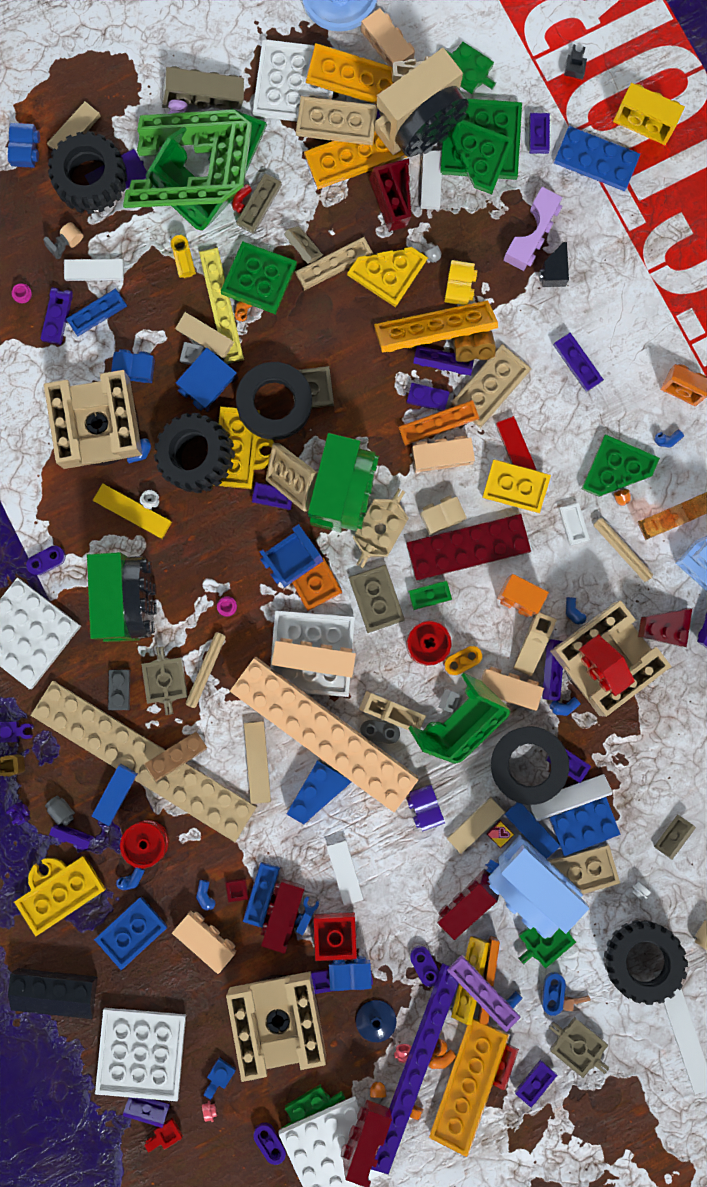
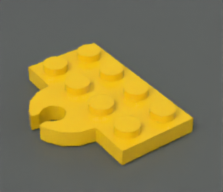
(246, 449)
(58, 892)

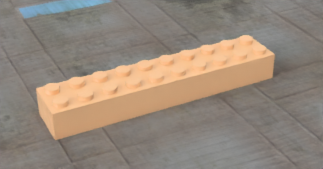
(324, 734)

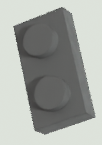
(119, 690)

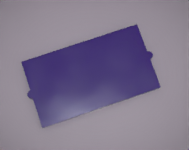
(134, 169)

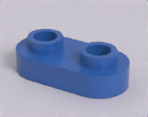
(554, 993)

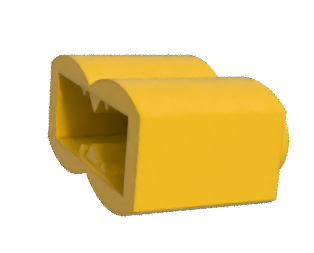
(459, 283)

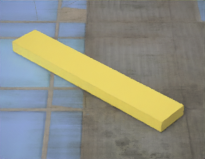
(220, 304)

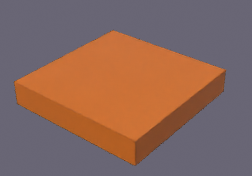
(317, 586)

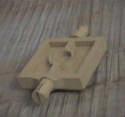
(164, 680)
(579, 1047)

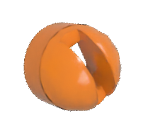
(622, 497)
(440, 1051)
(378, 1090)

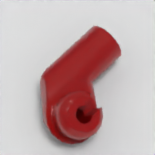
(237, 204)

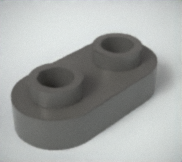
(380, 731)

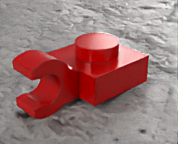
(164, 1136)

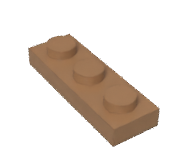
(175, 756)

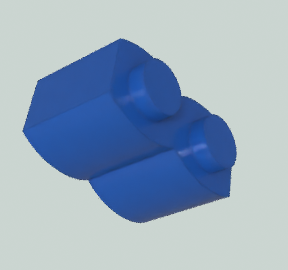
(22, 145)
(137, 366)
(350, 974)

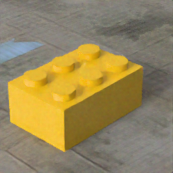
(649, 113)

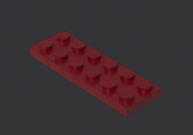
(468, 547)

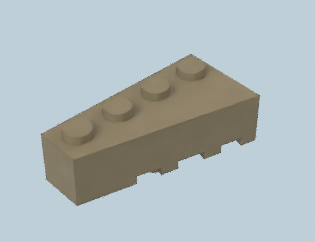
(202, 88)

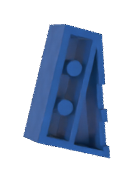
(317, 791)

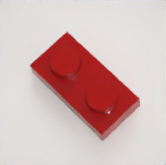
(505, 1066)

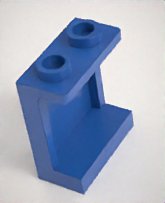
(205, 380)
(291, 557)

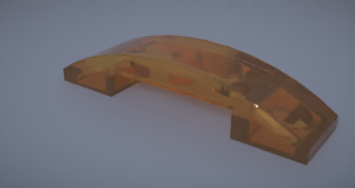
(674, 516)

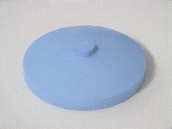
(339, 14)

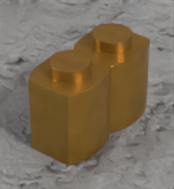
(474, 346)
(11, 765)

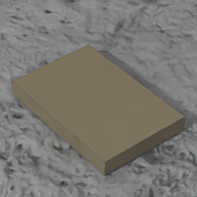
(376, 598)

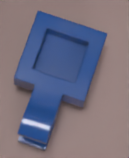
(303, 919)
(219, 1076)

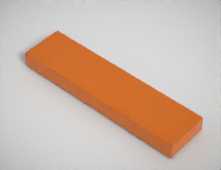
(439, 422)
(489, 973)

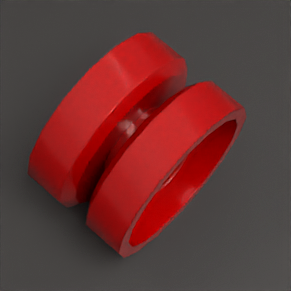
(440, 643)
(155, 837)

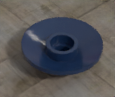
(374, 1011)

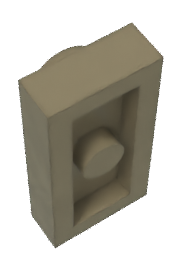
(303, 244)
(674, 837)

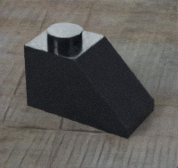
(555, 269)

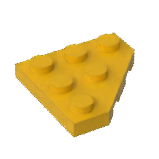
(388, 272)

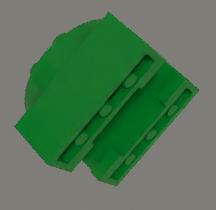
(342, 485)

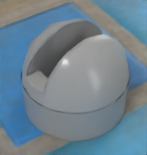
(433, 254)

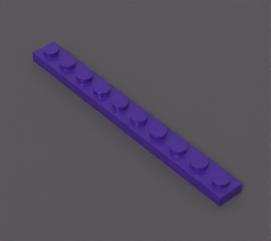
(416, 1066)

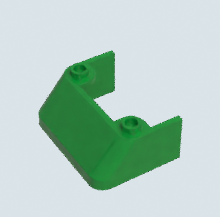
(169, 171)
(466, 726)

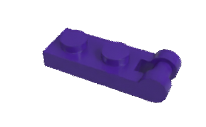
(56, 316)

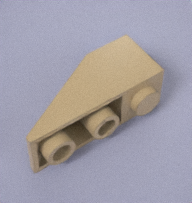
(534, 643)

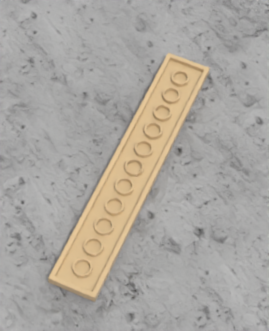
(121, 745)

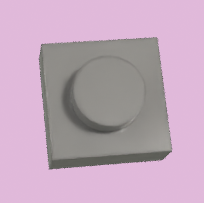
(190, 353)
(450, 701)

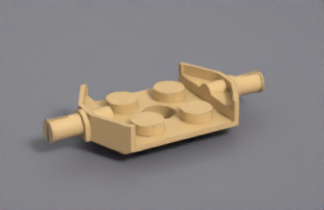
(380, 512)

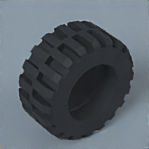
(75, 152)
(174, 440)
(674, 962)

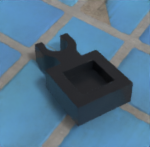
(575, 63)

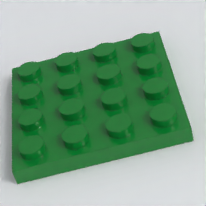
(494, 115)

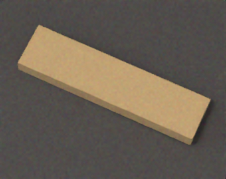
(332, 263)
(257, 762)

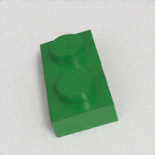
(430, 595)

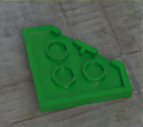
(481, 153)
(617, 467)

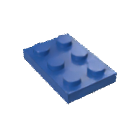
(584, 826)
(131, 933)

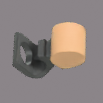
(69, 236)

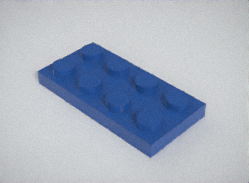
(597, 158)

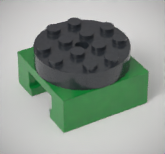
(120, 597)

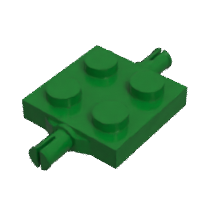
(474, 67)
(543, 949)
(311, 1103)

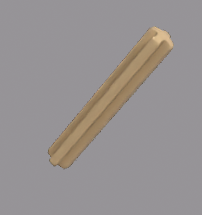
(623, 550)
(205, 670)

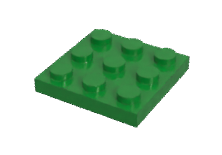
(258, 277)

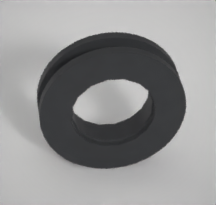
(274, 373)
(509, 785)

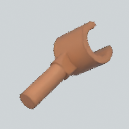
(569, 1002)

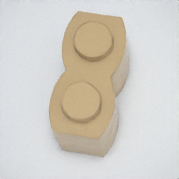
(443, 515)

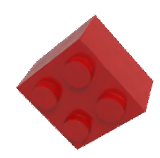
(606, 665)
(335, 936)

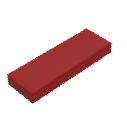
(515, 443)

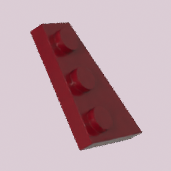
(667, 627)

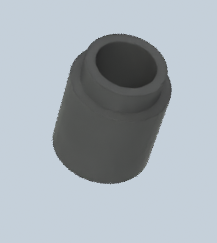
(60, 811)

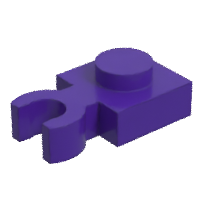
(11, 731)
(19, 813)

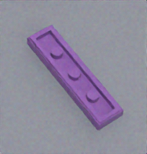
(484, 993)

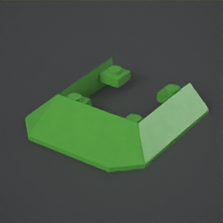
(219, 132)

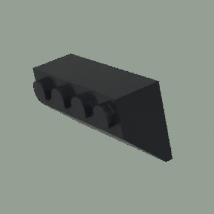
(52, 993)

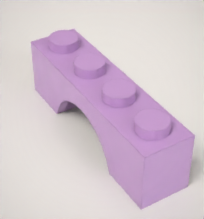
(522, 248)

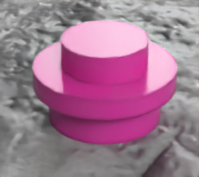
(21, 293)
(227, 606)

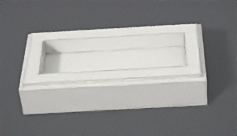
(574, 524)

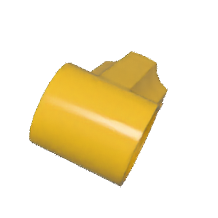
(183, 257)

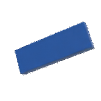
(96, 312)
(114, 794)
(532, 830)
(261, 894)

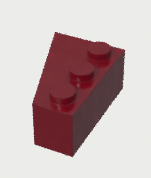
(392, 193)
(467, 906)
(282, 915)
(365, 1141)

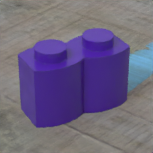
(426, 808)

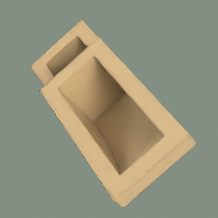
(391, 711)

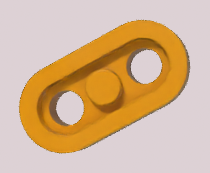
(462, 660)

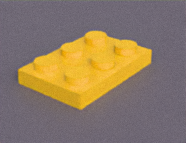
(516, 486)

